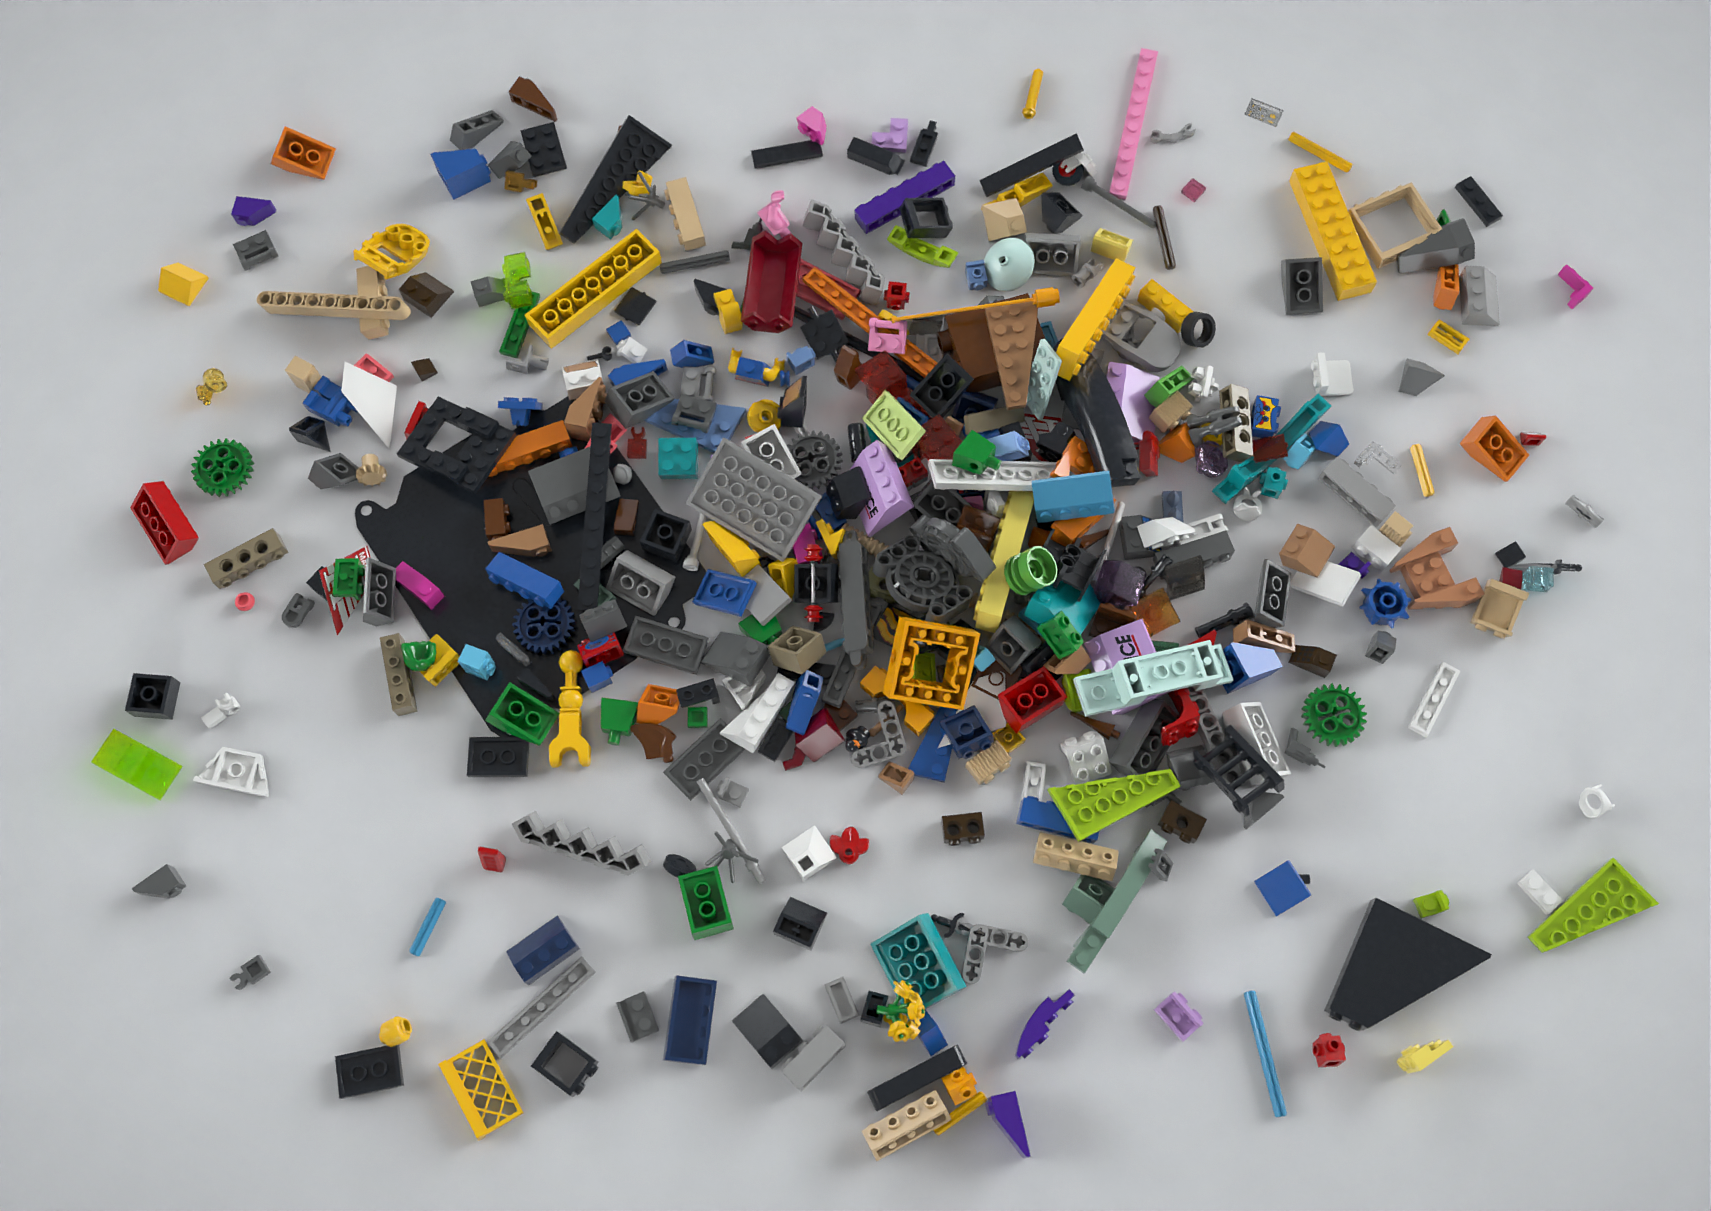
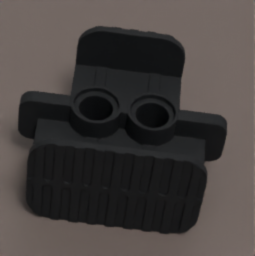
(1073, 564)

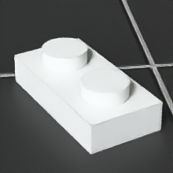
(1540, 892)

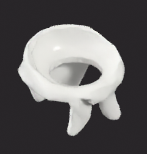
(1246, 512)
(1589, 811)

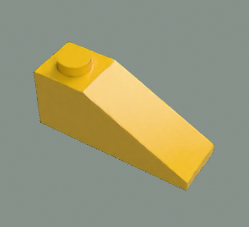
(544, 221)

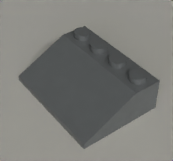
(564, 483)

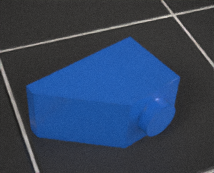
(691, 354)

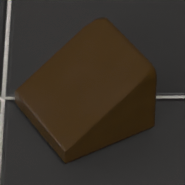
(424, 368)

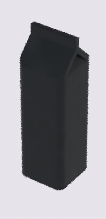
(874, 156)

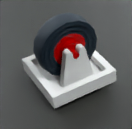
(1072, 169)

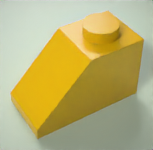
(783, 574)

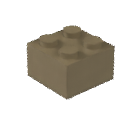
(797, 649)

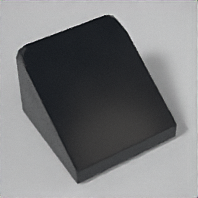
(1510, 555)

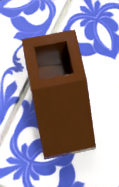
(845, 367)

